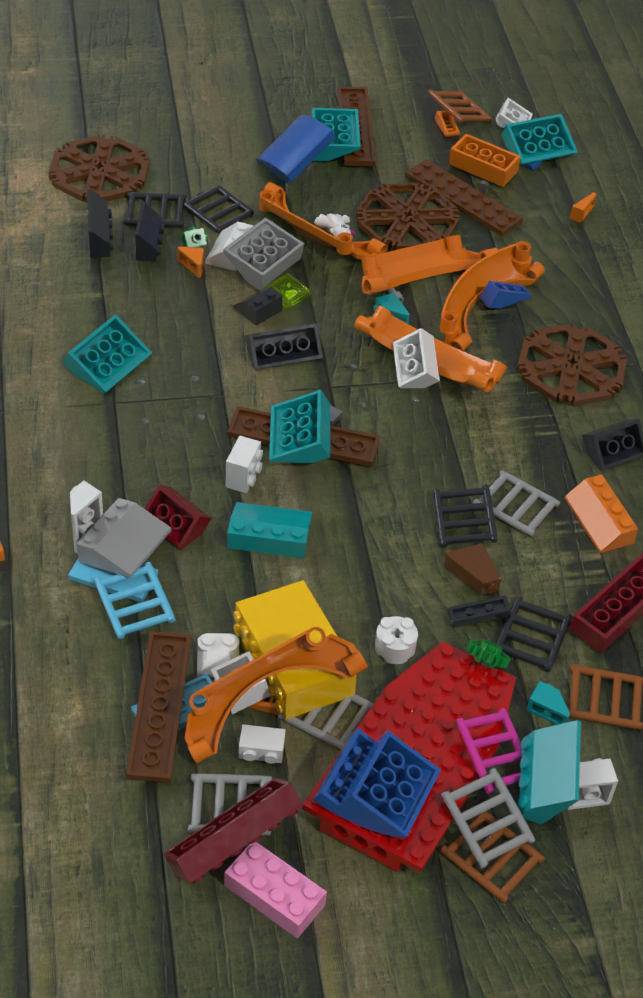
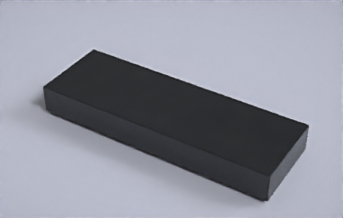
(479, 611)

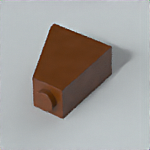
(474, 568)

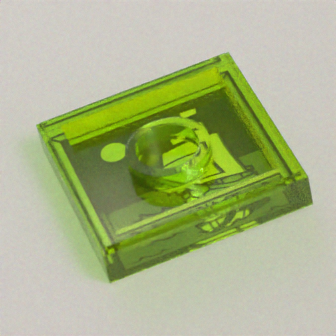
(291, 289)

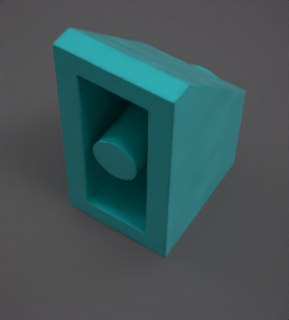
(394, 305)
(548, 704)

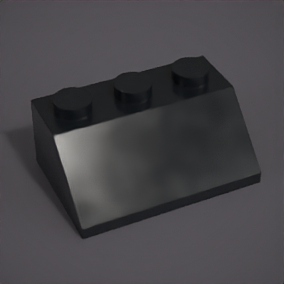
(148, 234)
(615, 443)

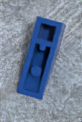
(503, 294)

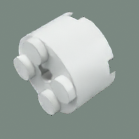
(396, 639)

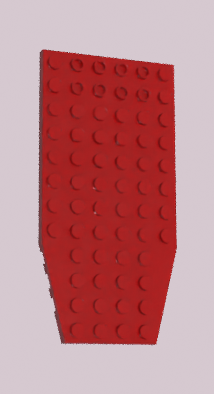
(423, 713)

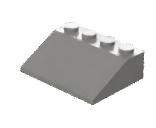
(264, 253)
(122, 538)

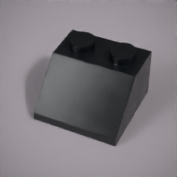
(260, 305)

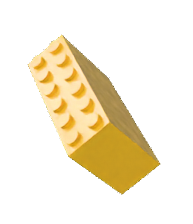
(276, 618)

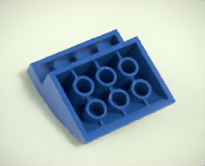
(296, 148)
(378, 784)

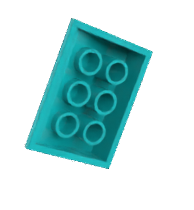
(345, 127)
(539, 139)
(106, 355)
(300, 429)
(269, 530)
(550, 771)

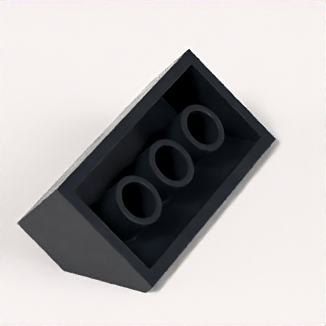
(99, 226)
(284, 346)

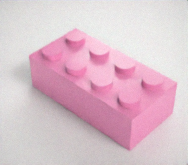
(275, 889)

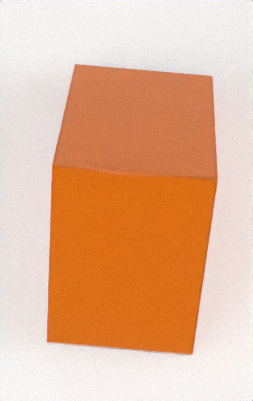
(192, 259)

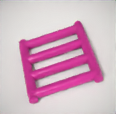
(472, 745)

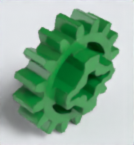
(488, 653)

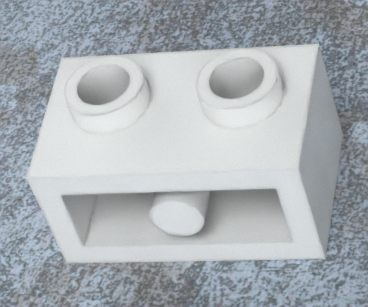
(261, 744)

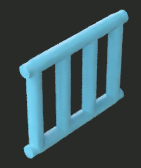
(114, 615)

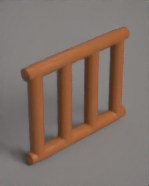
(464, 101)
(617, 679)
(484, 880)

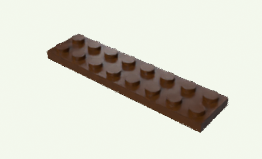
(358, 99)
(465, 198)
(344, 443)
(159, 707)

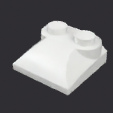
(512, 113)
(215, 650)

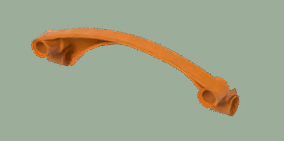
(504, 265)
(451, 361)

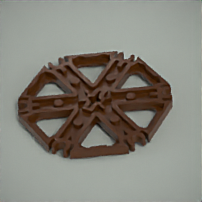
(88, 166)
(397, 210)
(583, 369)

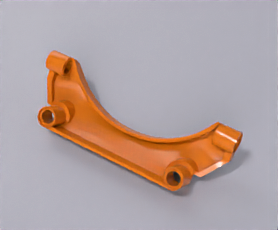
(273, 200)
(417, 262)
(207, 722)

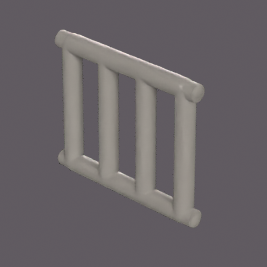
(519, 485)
(324, 734)
(220, 780)
(472, 838)

